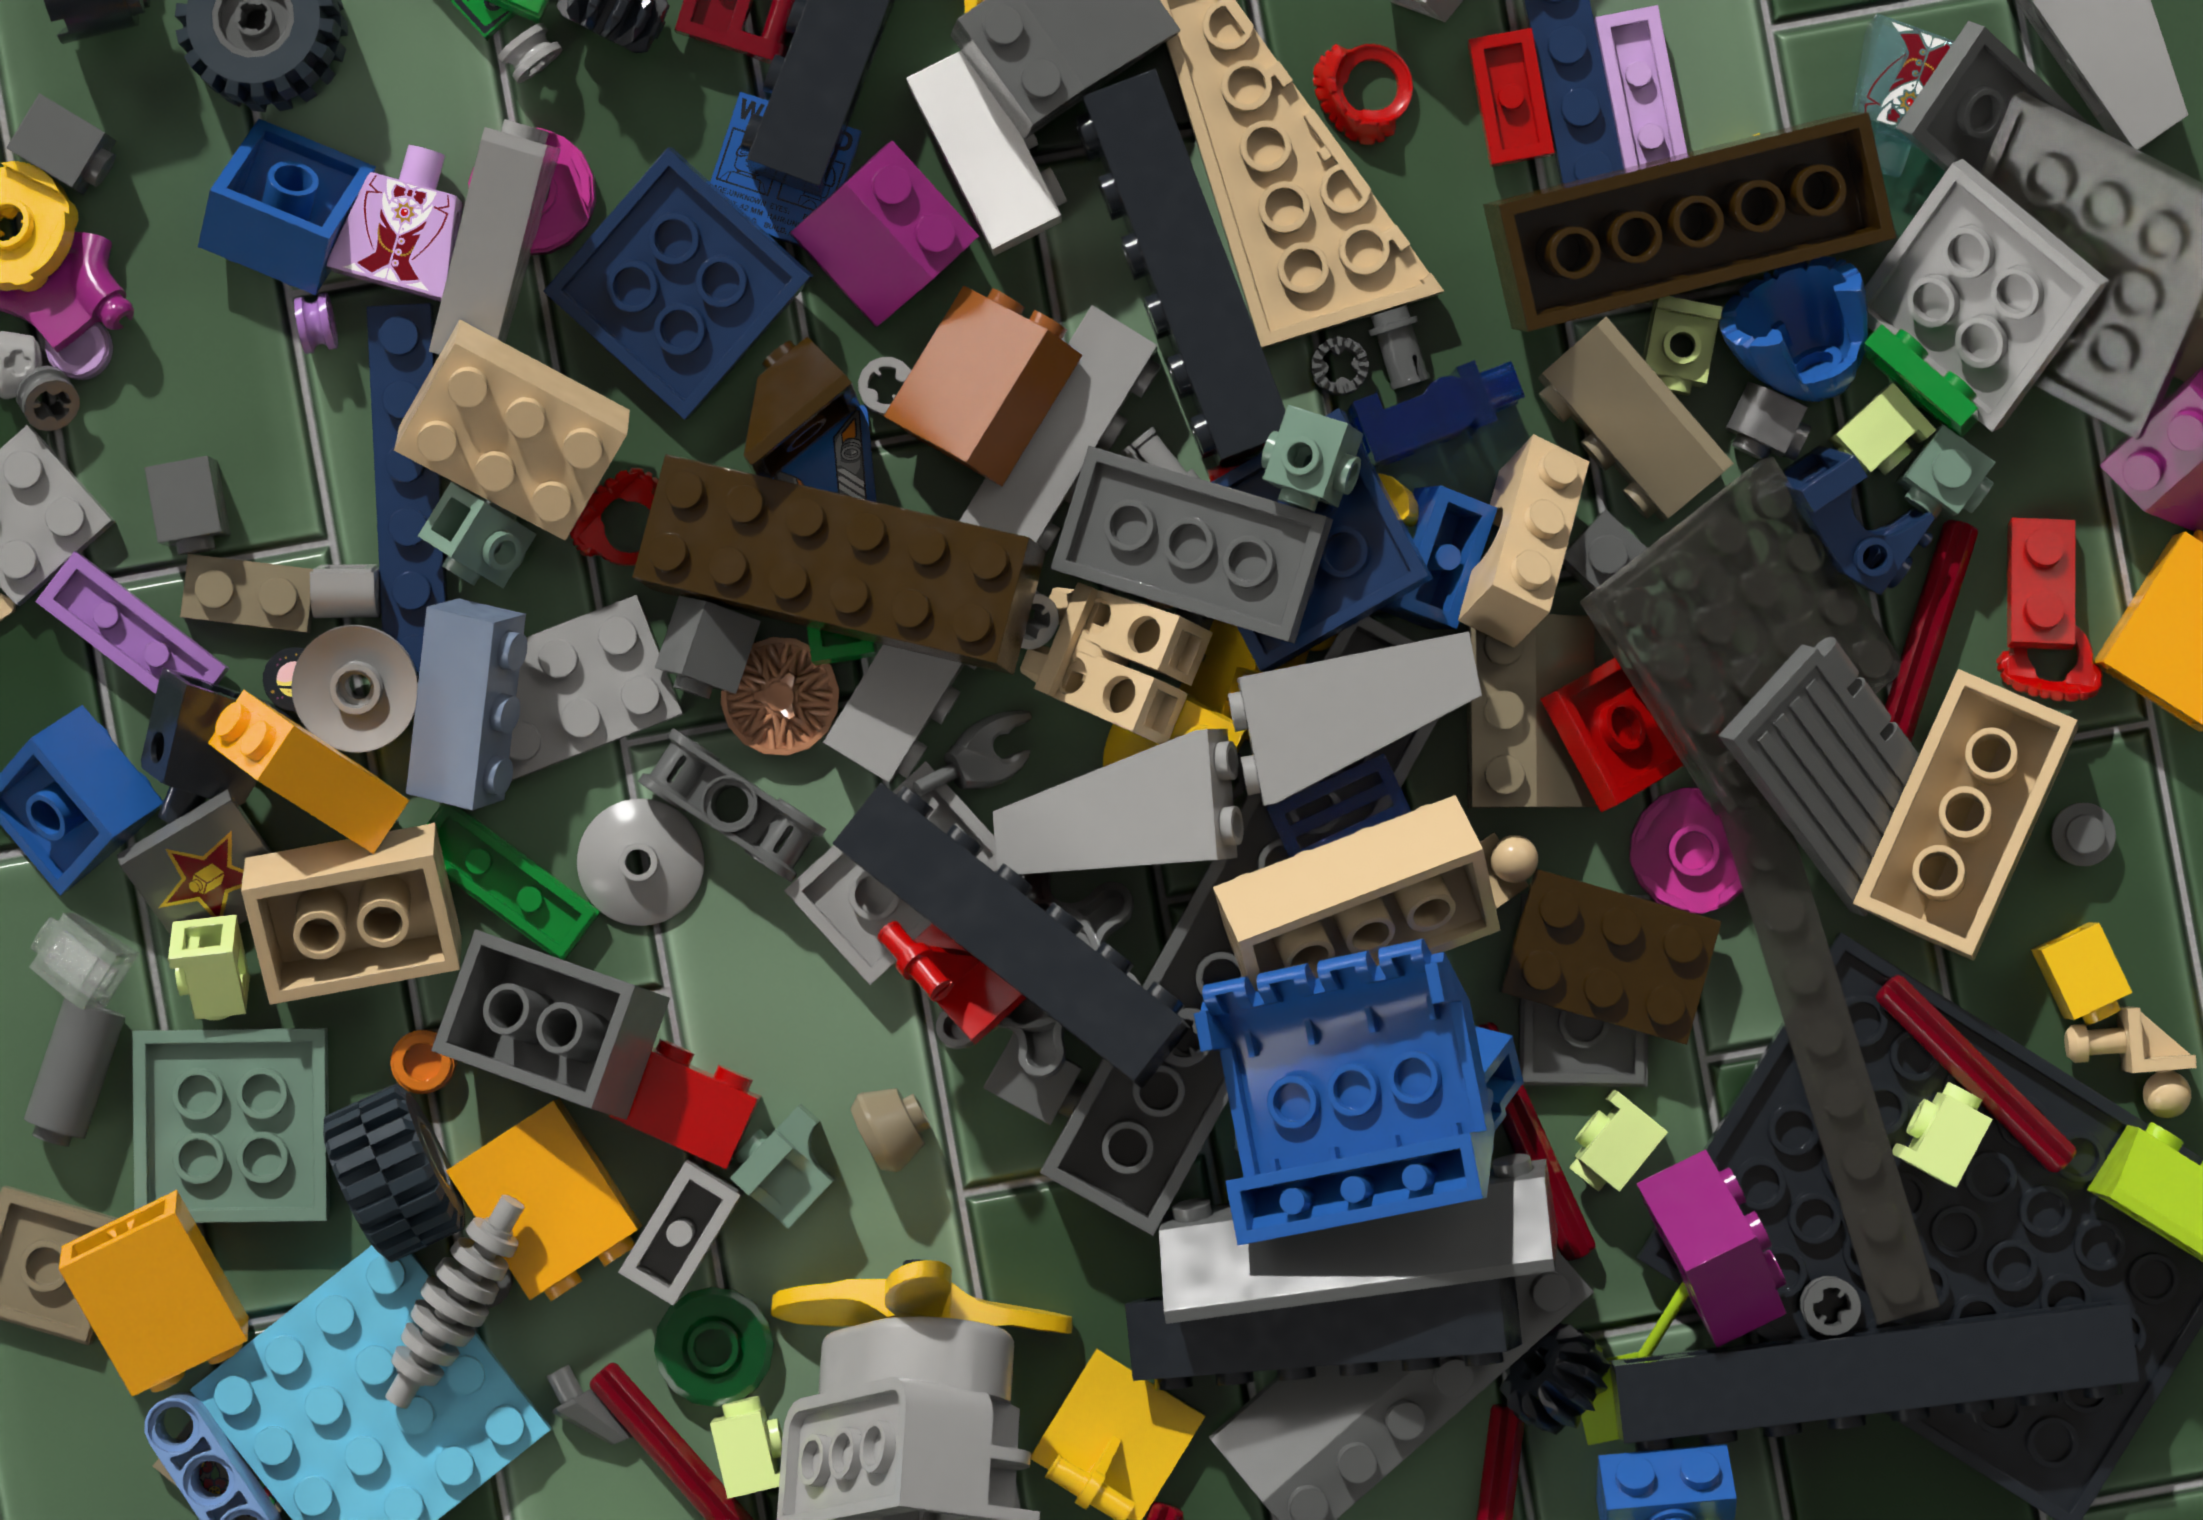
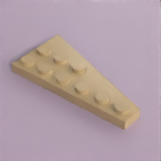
(1289, 199)

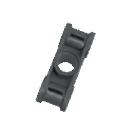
(698, 789)

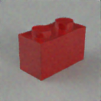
(692, 1106)

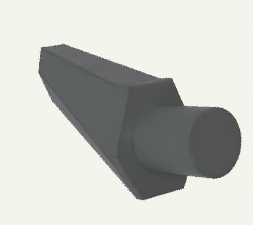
(585, 1408)

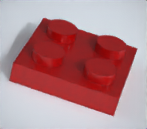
(1610, 734)

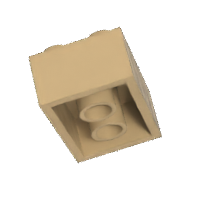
(512, 430)
(349, 917)

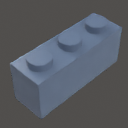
(466, 704)

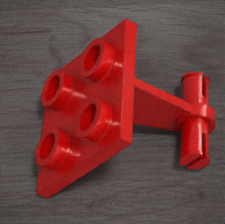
(952, 978)

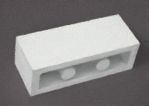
(986, 154)

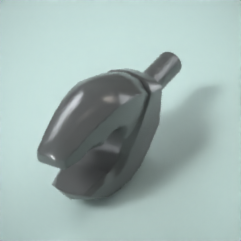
(972, 757)

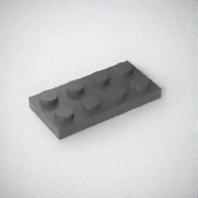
(1192, 544)

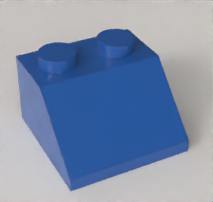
(282, 205)
(73, 799)

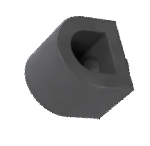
(1768, 424)

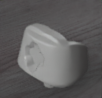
(18, 357)

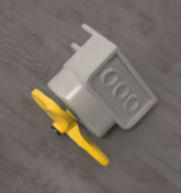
(907, 1401)

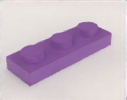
(124, 625)

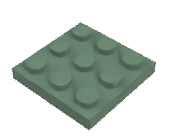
(233, 1122)

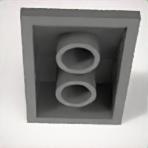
(1053, 52)

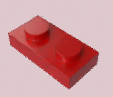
(1510, 97)
(2041, 583)

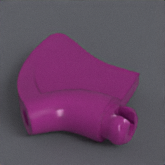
(74, 295)

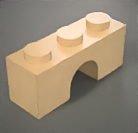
(1535, 514)

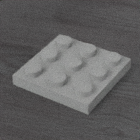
(1982, 290)

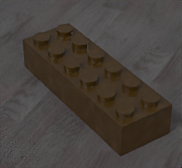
(1689, 221)
(840, 564)

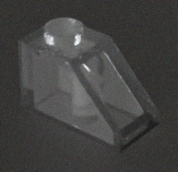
(81, 960)

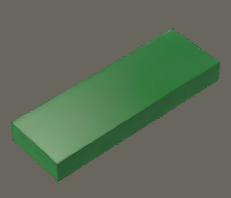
(511, 883)

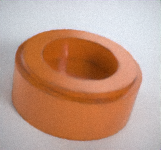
(417, 1066)

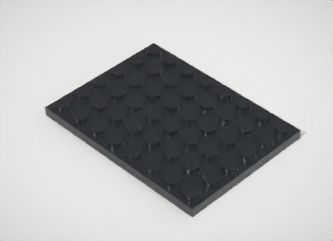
(1992, 1244)

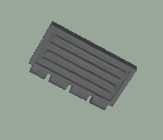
(1825, 760)

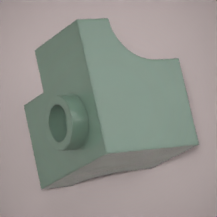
(782, 1167)

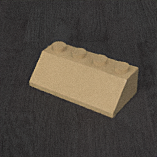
(1966, 814)
(1364, 893)

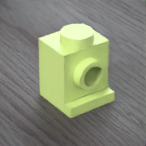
(1686, 317)
(1881, 429)
(210, 966)
(1945, 1134)
(1615, 1144)
(747, 1447)

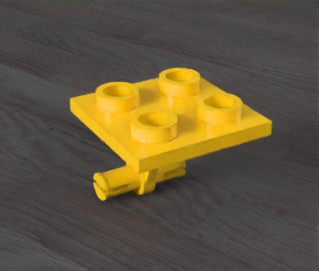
(1115, 1439)

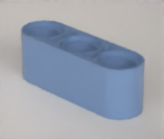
(206, 1443)

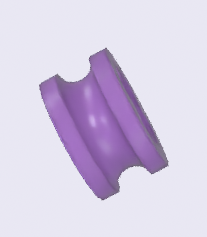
(316, 323)

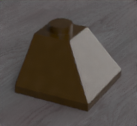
(795, 406)

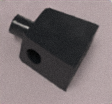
(178, 745)

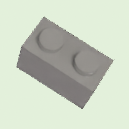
(681, 1231)

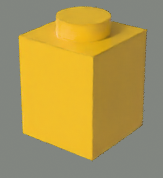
(2083, 973)

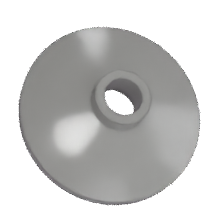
(329, 705)
(674, 867)

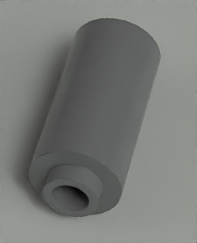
(73, 1073)

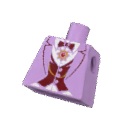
(401, 229)

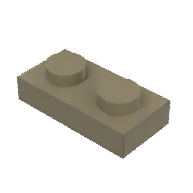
(247, 593)

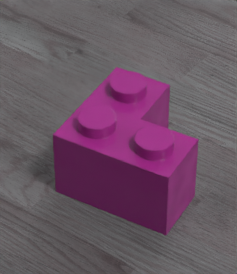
(1715, 1246)

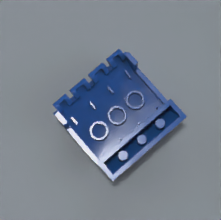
(1350, 1090)

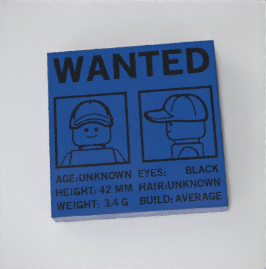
(767, 202)

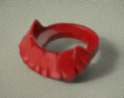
(1333, 73)
(589, 530)
(2079, 683)

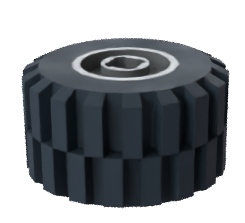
(262, 47)
(393, 1173)

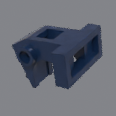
(1872, 559)

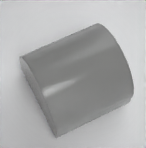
(345, 591)

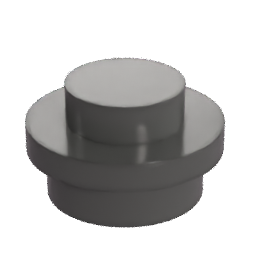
(2083, 834)

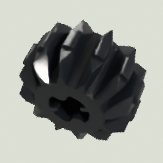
(624, 22)
(1556, 1379)

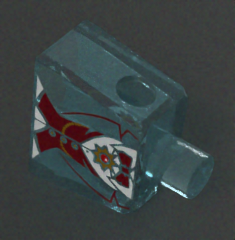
(1890, 76)

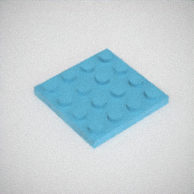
(315, 1414)

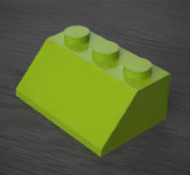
(2155, 1185)

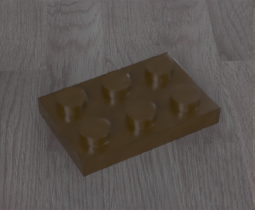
(1610, 956)

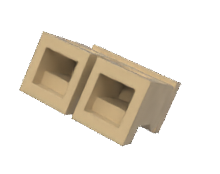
(1092, 656)

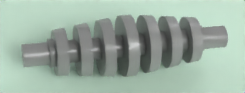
(454, 1301)

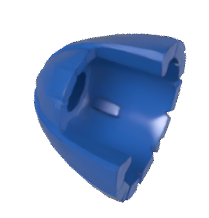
(1800, 328)

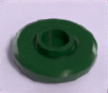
(714, 1346)

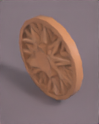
(782, 698)

